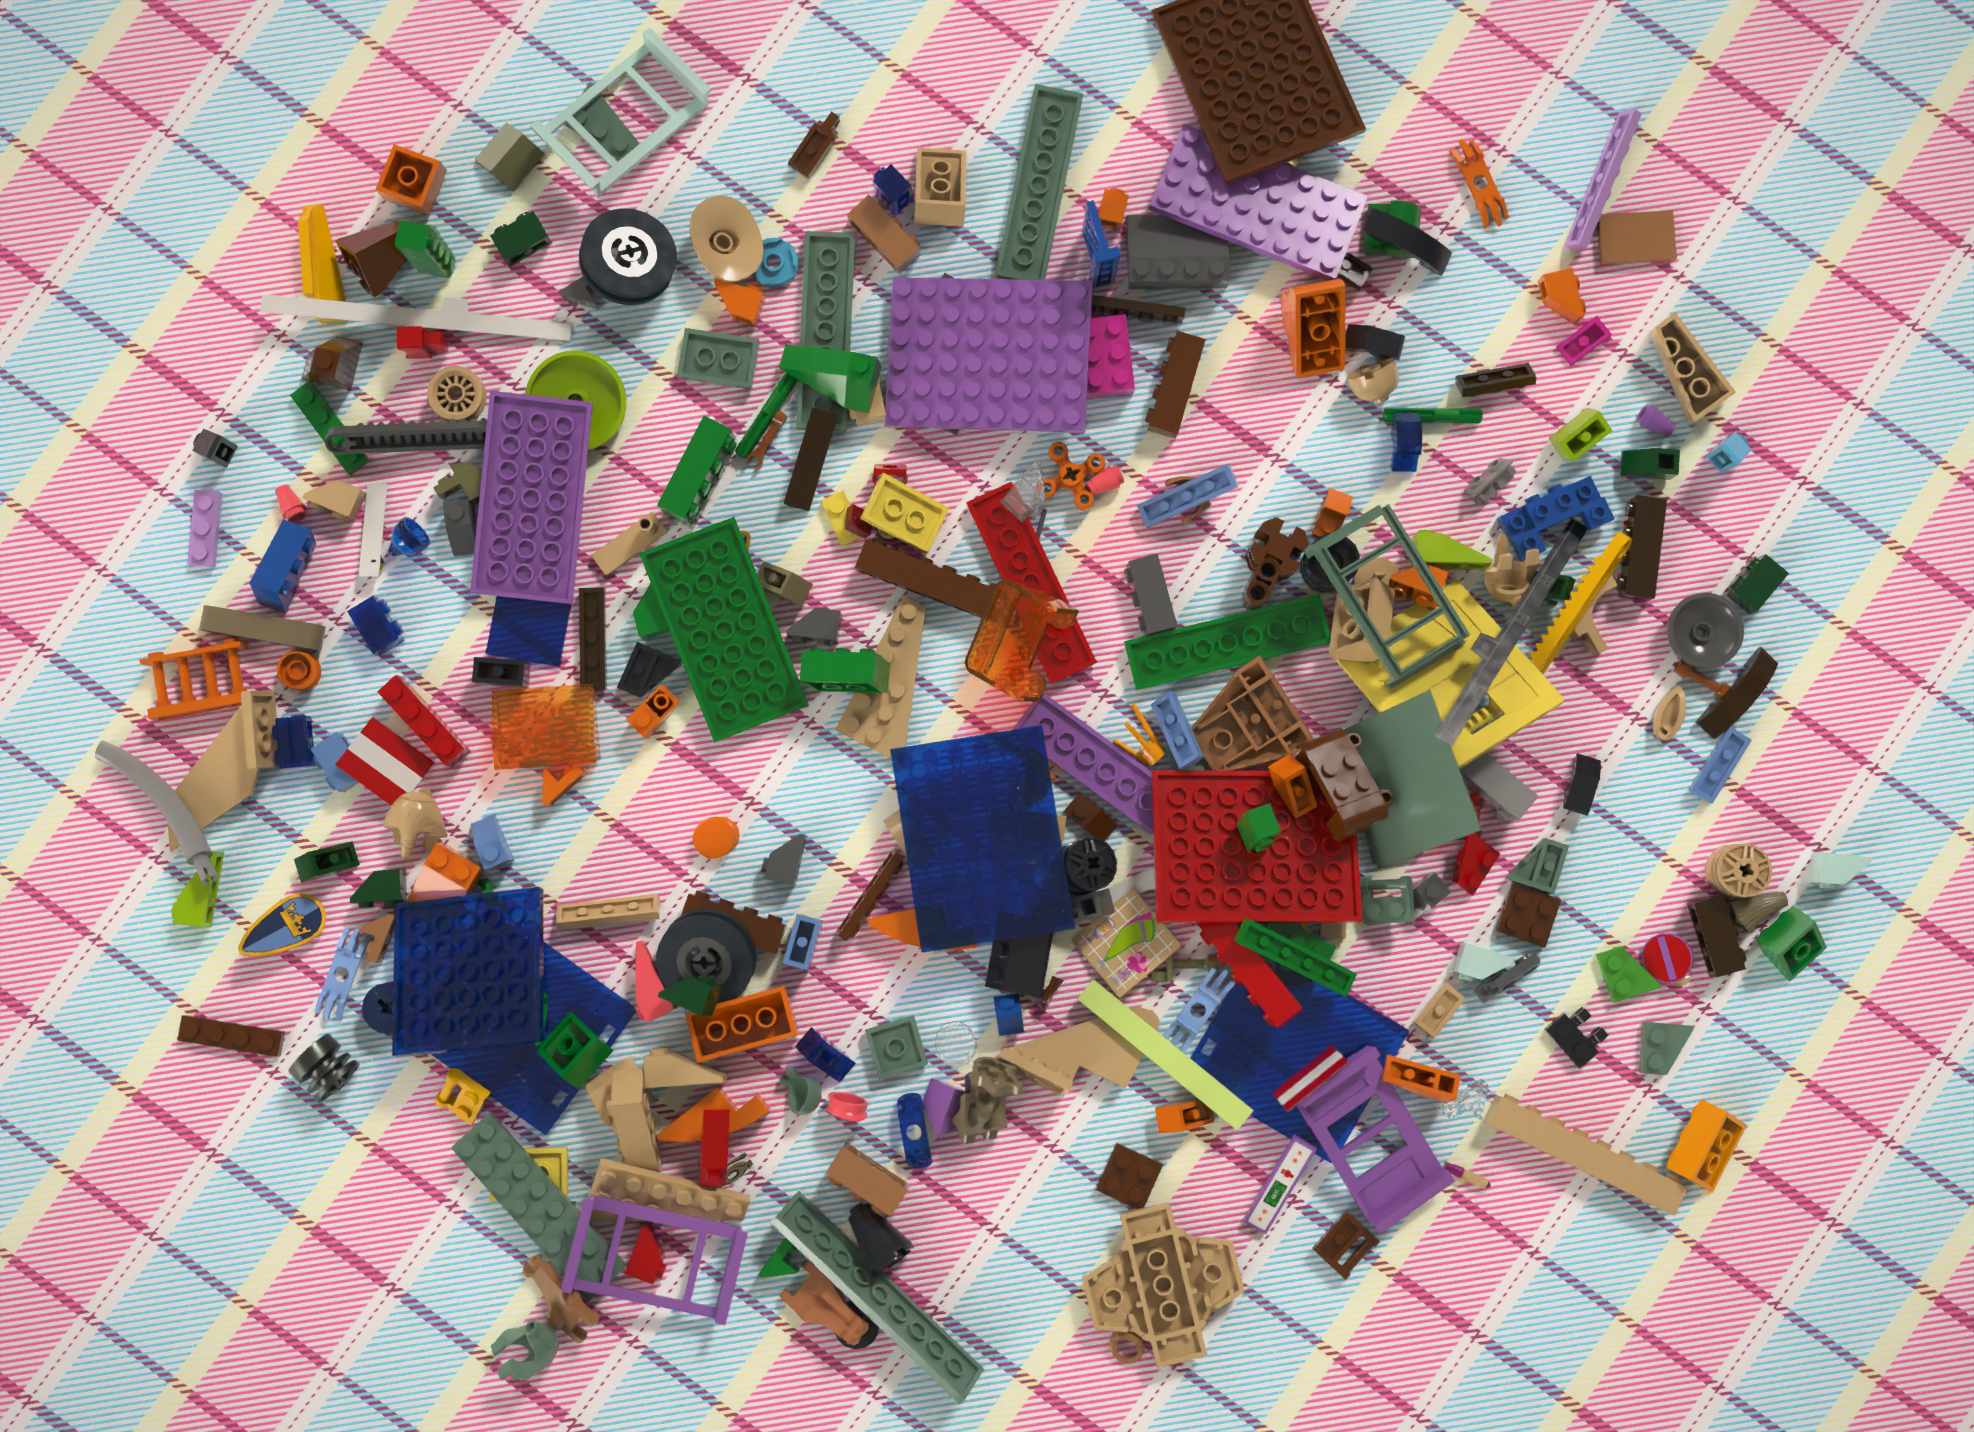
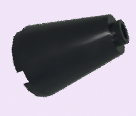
(878, 1239)

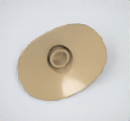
(726, 238)

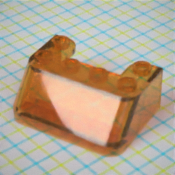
(1012, 636)

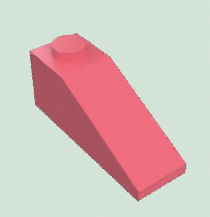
(648, 986)

